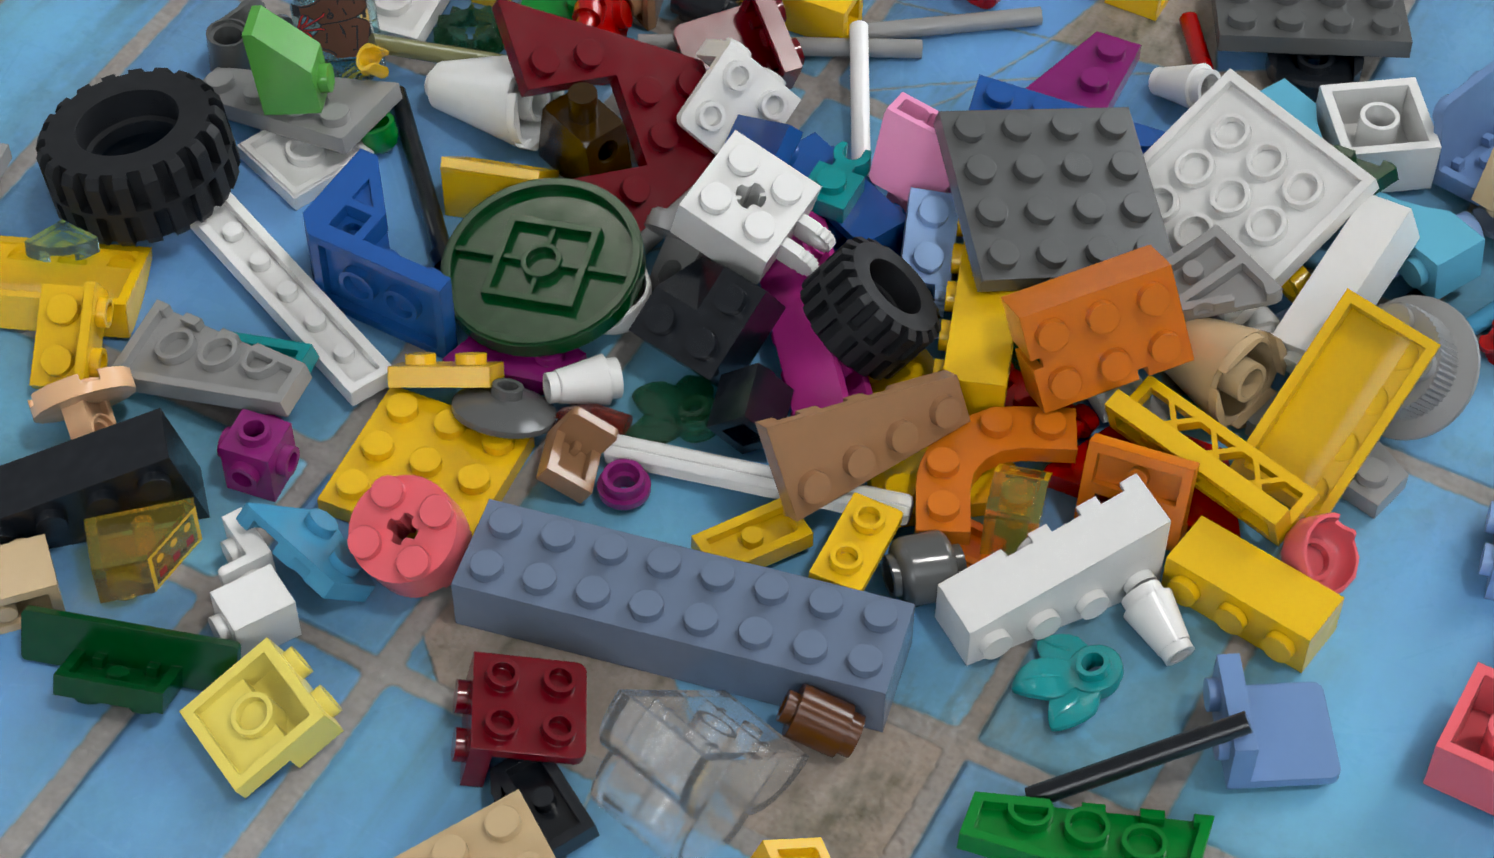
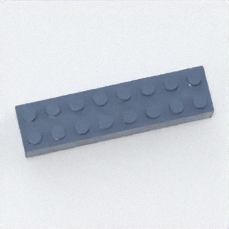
(680, 611)

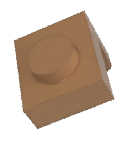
(574, 453)

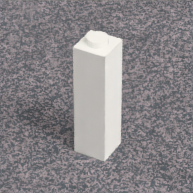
(1360, 259)

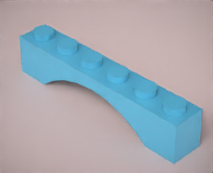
(1448, 248)

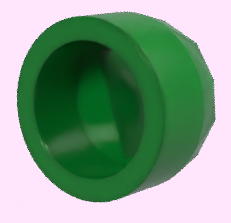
(382, 136)

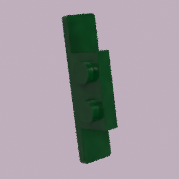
(122, 660)

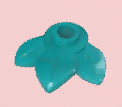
(1064, 678)

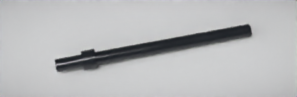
(421, 179)

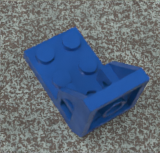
(360, 271)

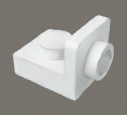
(243, 550)

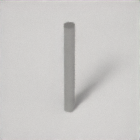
(956, 23)

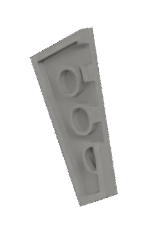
(345, 118)
(195, 363)

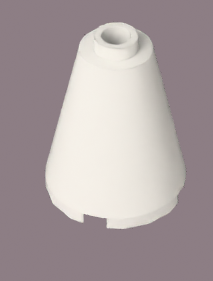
(488, 98)

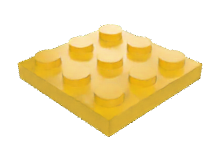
(425, 440)

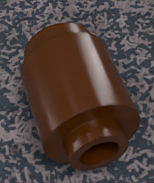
(820, 721)

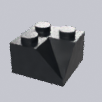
(708, 319)

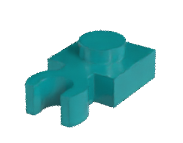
(840, 183)

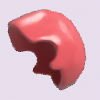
(1322, 550)

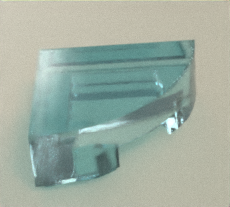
(61, 240)

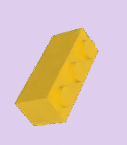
(1252, 594)

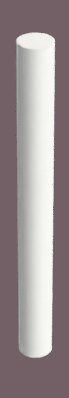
(859, 88)

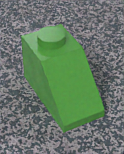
(285, 65)

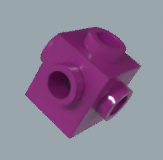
(258, 454)

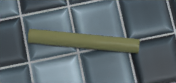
(424, 50)

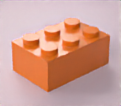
(1098, 328)

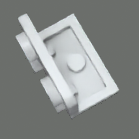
(732, 88)

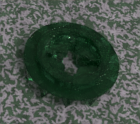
(452, 29)

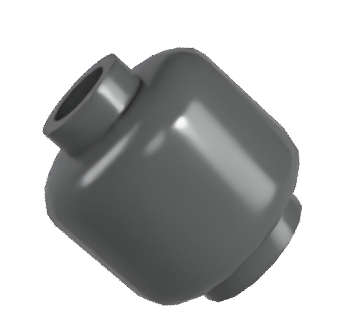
(919, 564)

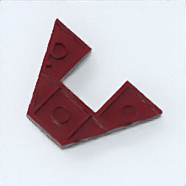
(648, 86)

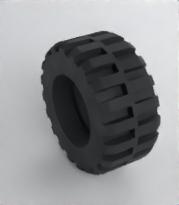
(139, 156)

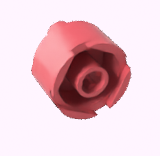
(386, 518)

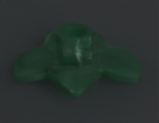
(674, 410)

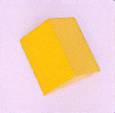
(472, 180)

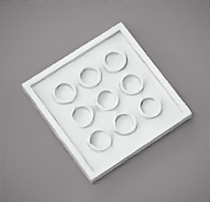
(1256, 176)

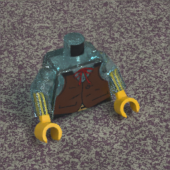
(344, 34)

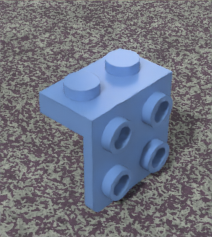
(1466, 133)
(1289, 725)

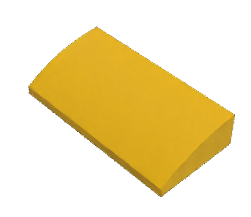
(116, 268)
(1339, 400)

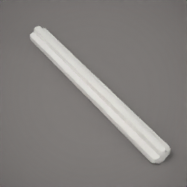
(731, 472)

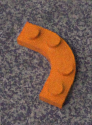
(990, 438)

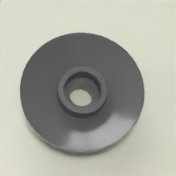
(504, 410)

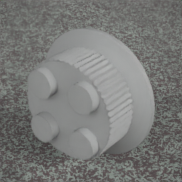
(1450, 376)

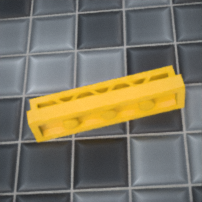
(1214, 478)

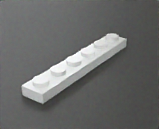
(294, 300)

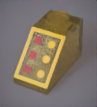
(1013, 507)
(140, 547)

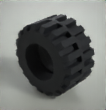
(870, 308)

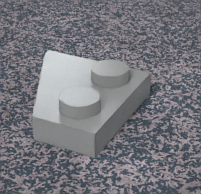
(1220, 277)

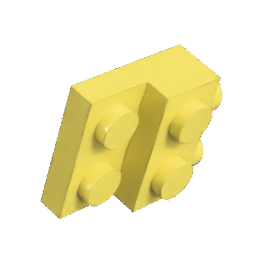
(263, 716)

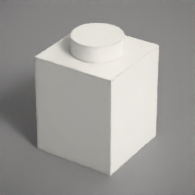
(254, 609)

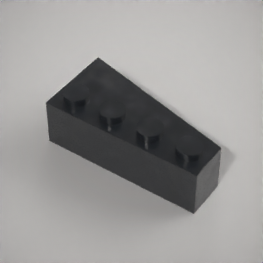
(97, 475)

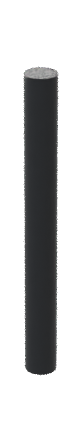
(1142, 758)

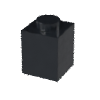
(742, 400)

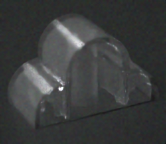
(689, 768)

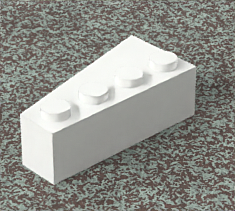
(1056, 575)

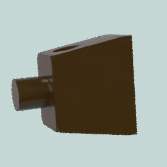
(582, 135)

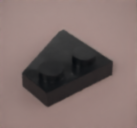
(550, 800)

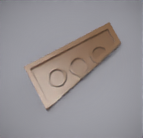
(843, 445)

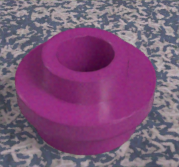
(624, 474)

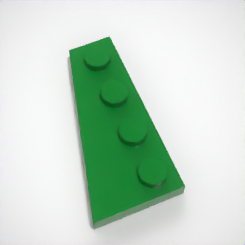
(1036, 829)

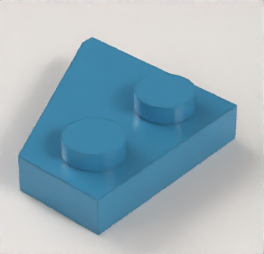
(312, 548)

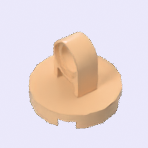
(84, 402)

